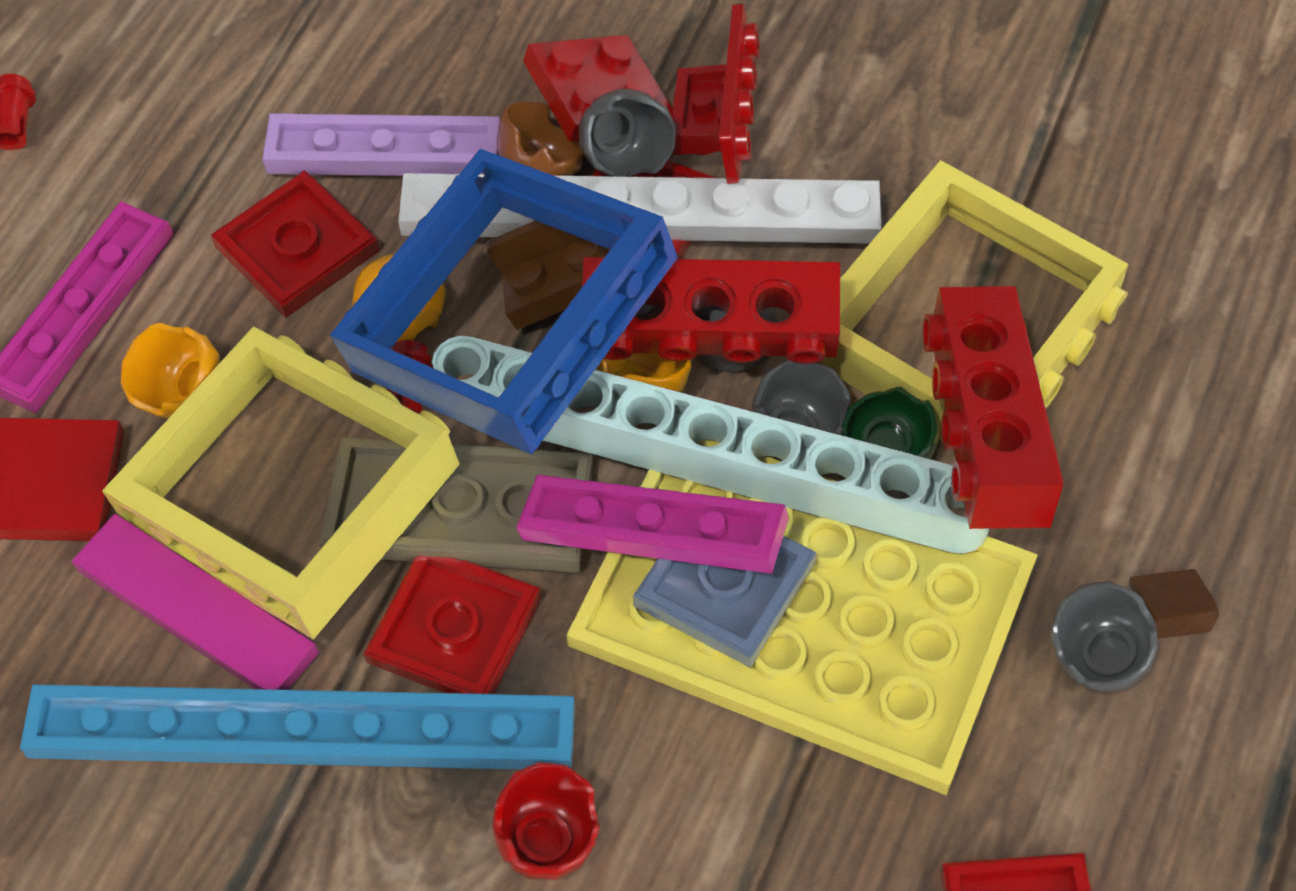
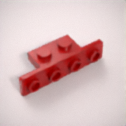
(717, 100)

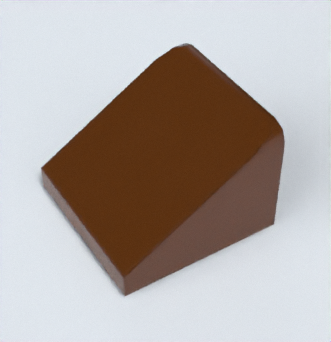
(1177, 602)

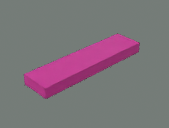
(79, 305)
(654, 523)
(195, 607)

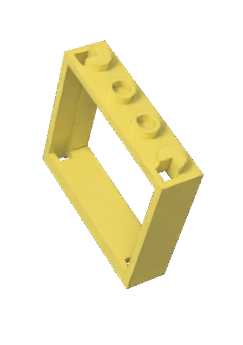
(1004, 221)
(361, 540)

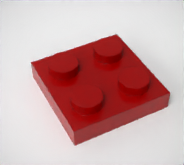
(581, 70)

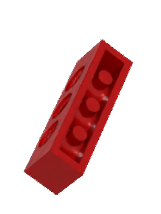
(742, 290)
(992, 408)

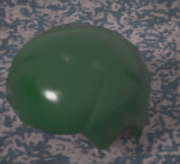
(894, 421)

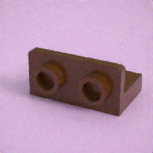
(539, 270)

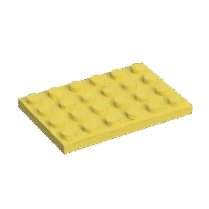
(869, 659)

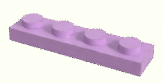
(375, 143)

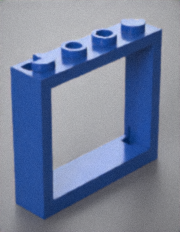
(574, 345)

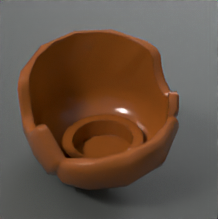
(534, 140)

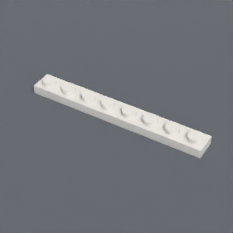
(703, 207)

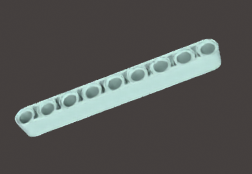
(742, 440)

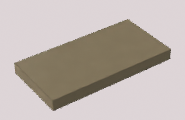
(471, 513)

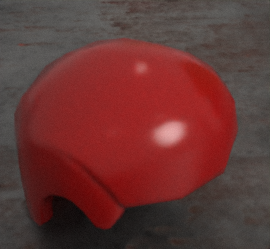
(545, 821)

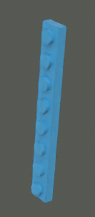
(298, 727)

